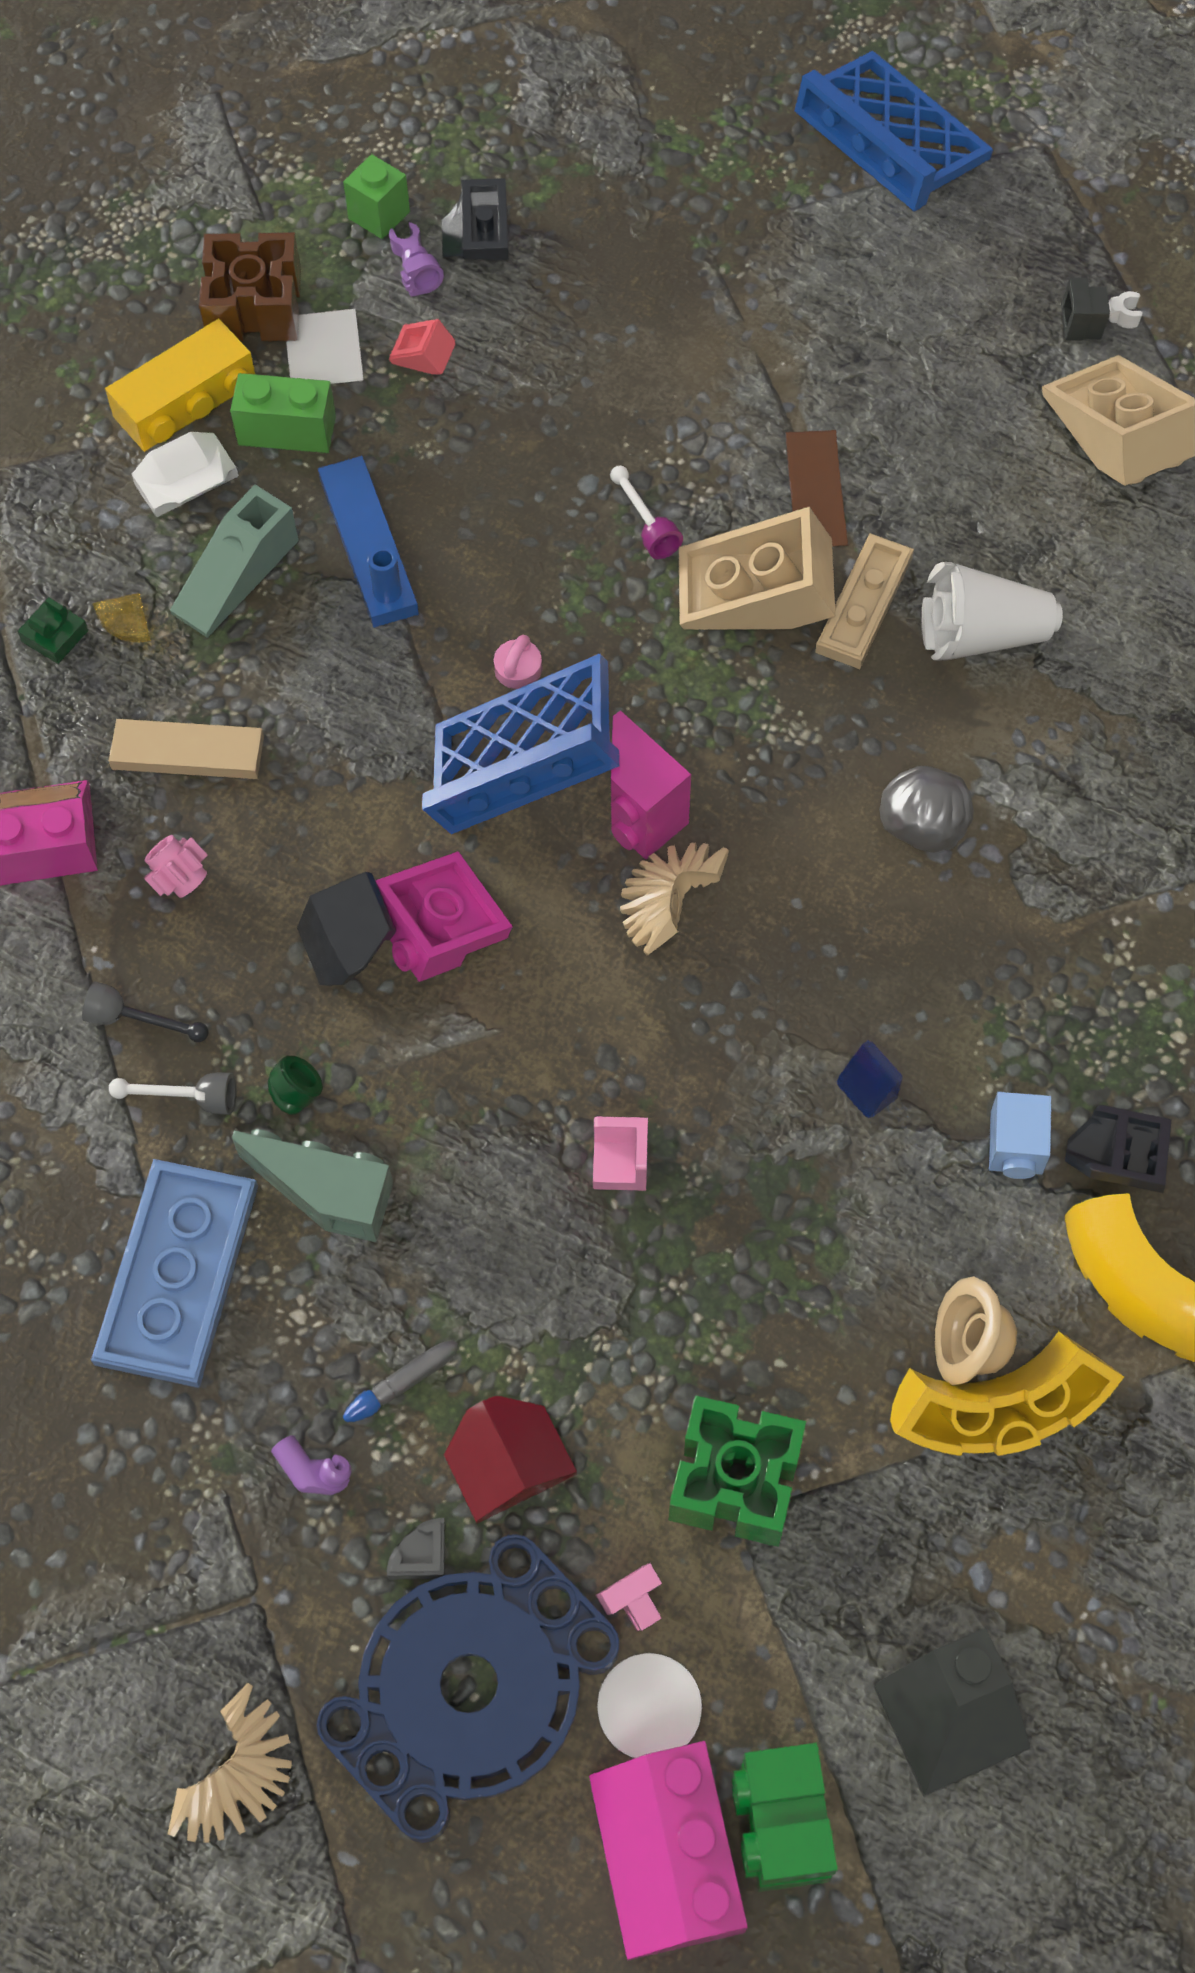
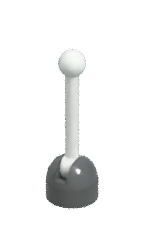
(213, 1092)

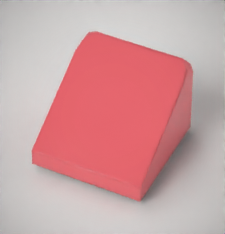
(423, 347)

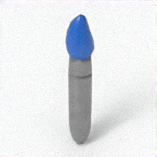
(370, 1401)

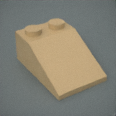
(1125, 418)
(759, 576)

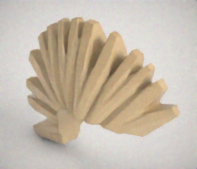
(660, 890)
(238, 1777)

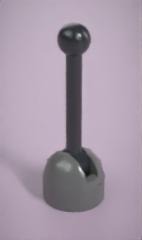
(105, 1006)

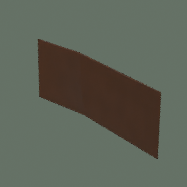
(816, 479)

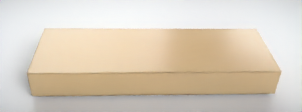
(864, 601)
(186, 748)

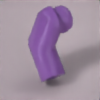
(309, 1474)

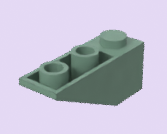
(236, 559)
(331, 1188)

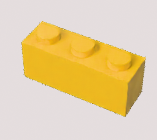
(179, 385)

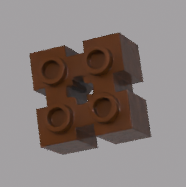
(252, 284)

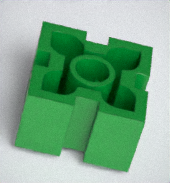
(718, 1441)
(786, 1817)

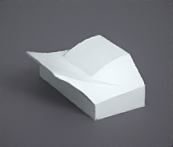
(183, 471)

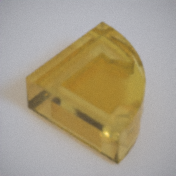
(124, 618)

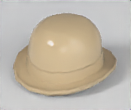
(972, 1332)

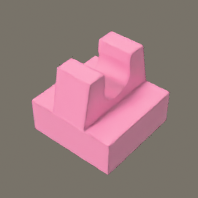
(633, 1597)

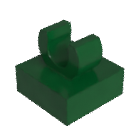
(53, 630)

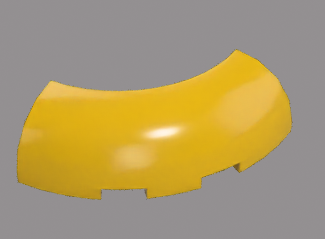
(1131, 1275)
(1006, 1412)

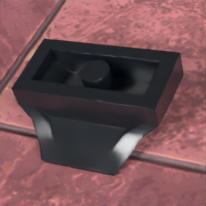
(478, 222)

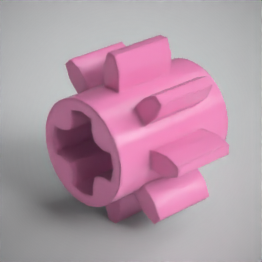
(175, 866)

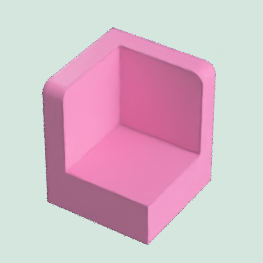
(620, 1153)

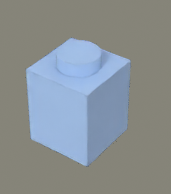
(1020, 1134)

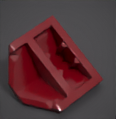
(506, 1455)

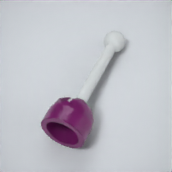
(659, 534)

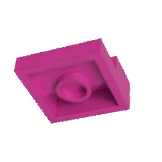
(440, 915)

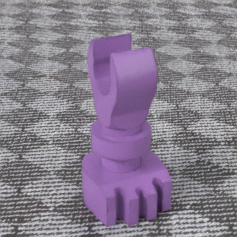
(421, 270)

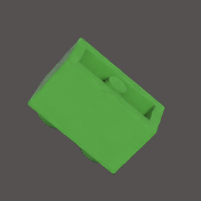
(283, 413)

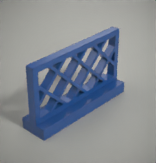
(875, 143)
(528, 770)

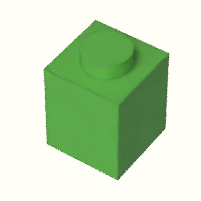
(376, 196)

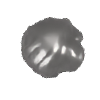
(927, 808)

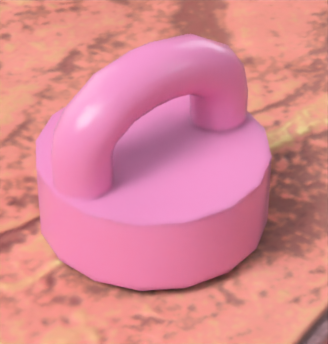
(517, 663)

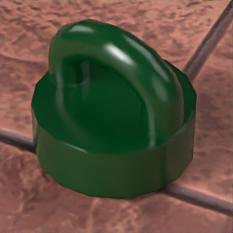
(294, 1084)

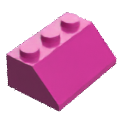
(667, 1851)

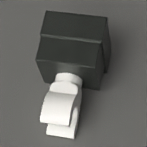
(1088, 310)

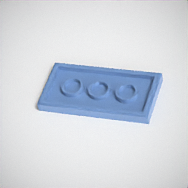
(175, 1273)

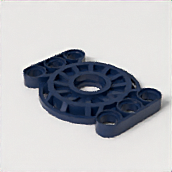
(446, 1743)

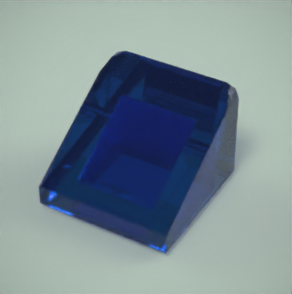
(870, 1080)

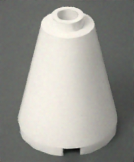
(983, 613)

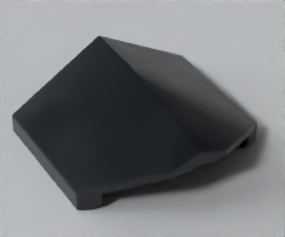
(345, 928)
(1122, 1148)

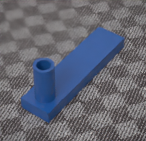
(368, 541)

